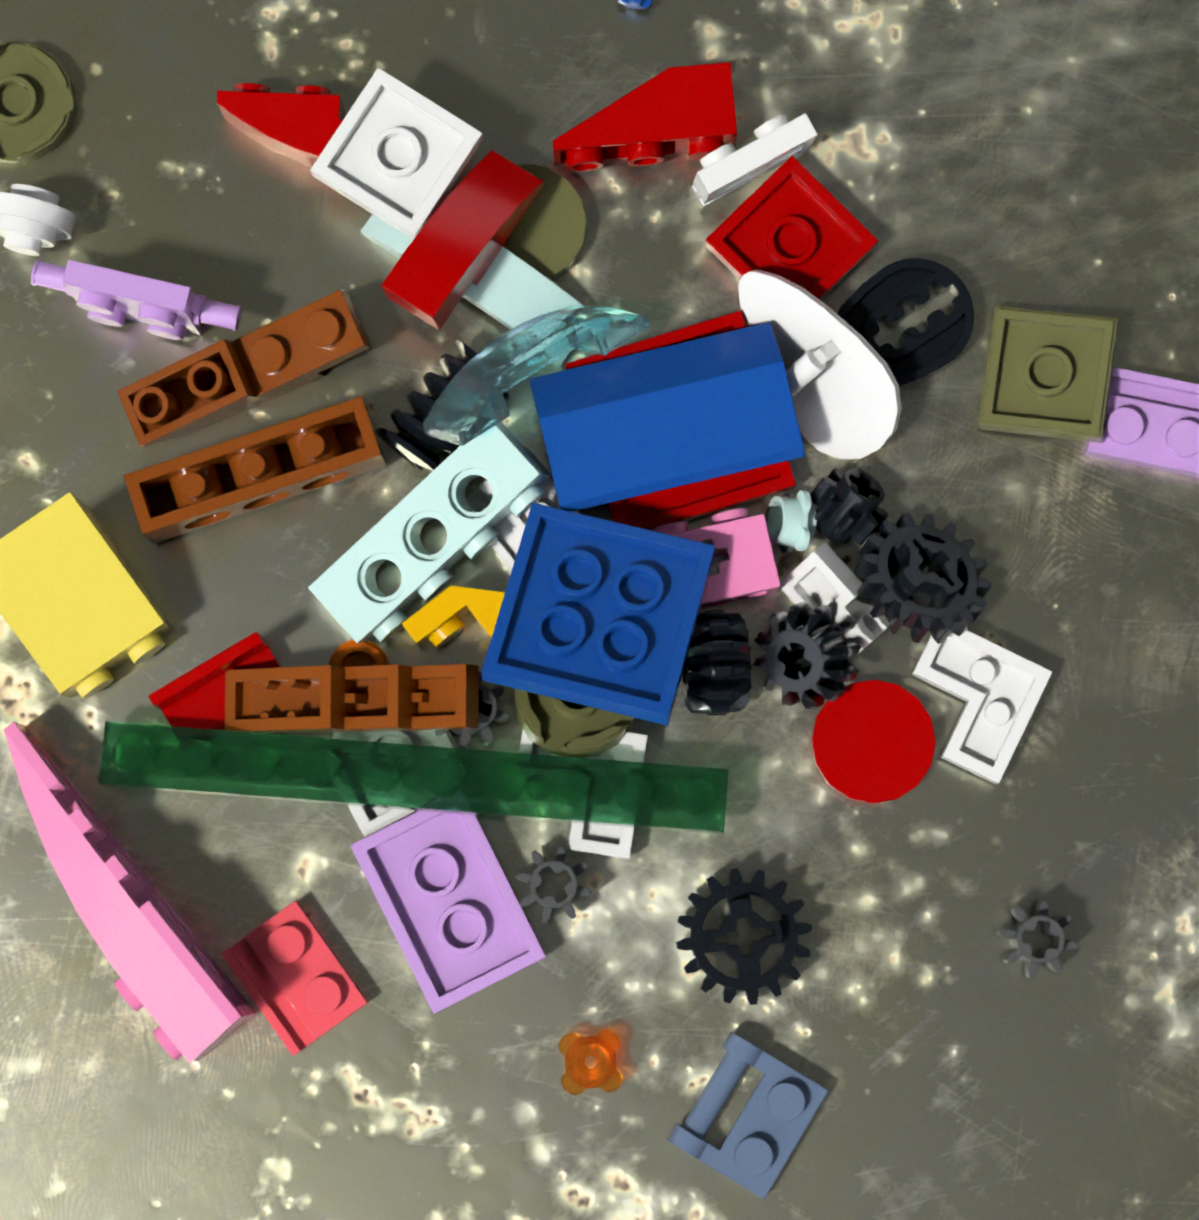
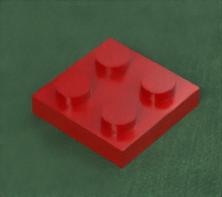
(793, 232)

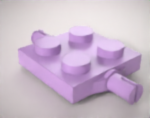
(119, 296)

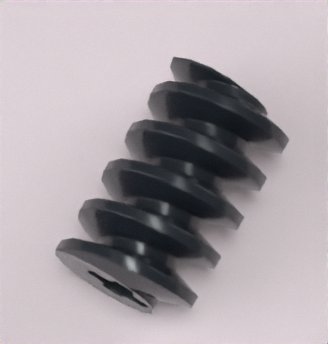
(411, 440)

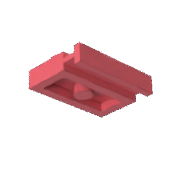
(295, 978)

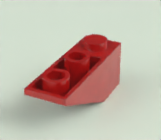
(670, 114)

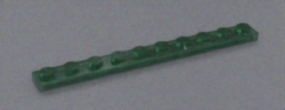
(414, 777)

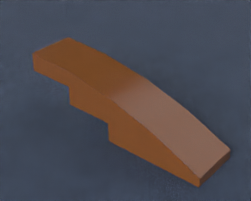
(352, 698)

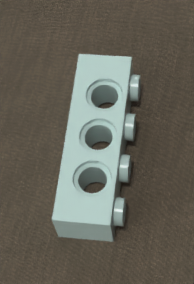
(350, 585)

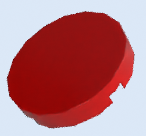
(873, 742)

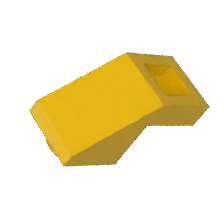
(441, 617)

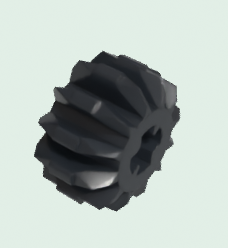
(790, 663)
(718, 665)

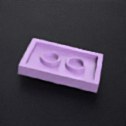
(447, 904)

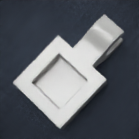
(829, 582)

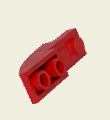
(286, 123)

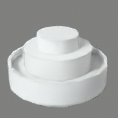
(33, 219)

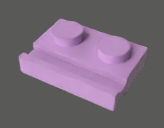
(1151, 423)

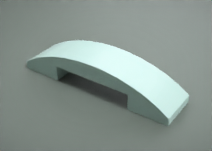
(508, 290)

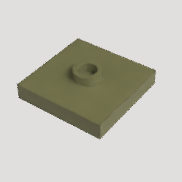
(1048, 374)

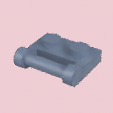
(764, 1128)

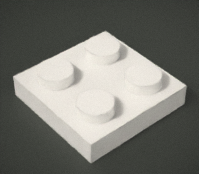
(396, 154)

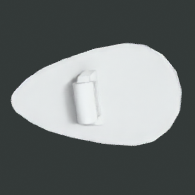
(836, 379)

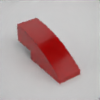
(461, 239)

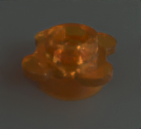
(603, 1075)

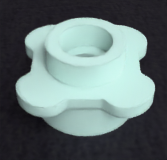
(791, 521)

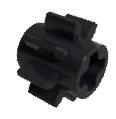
(848, 506)

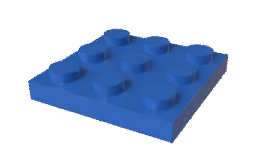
(599, 613)

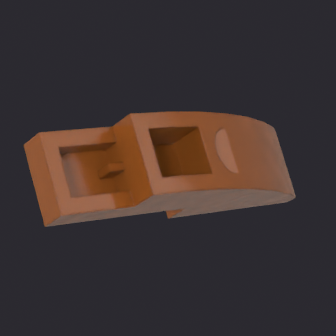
(244, 371)

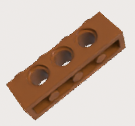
(255, 470)

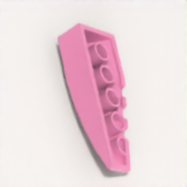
(126, 914)

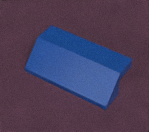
(667, 417)

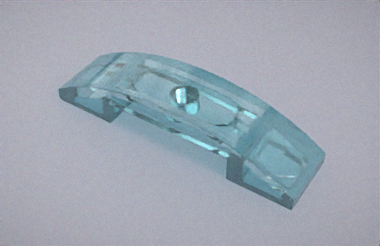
(475, 395)

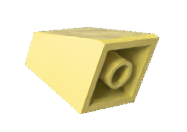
(76, 599)

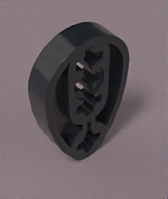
(904, 284)

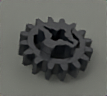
(922, 578)
(747, 965)

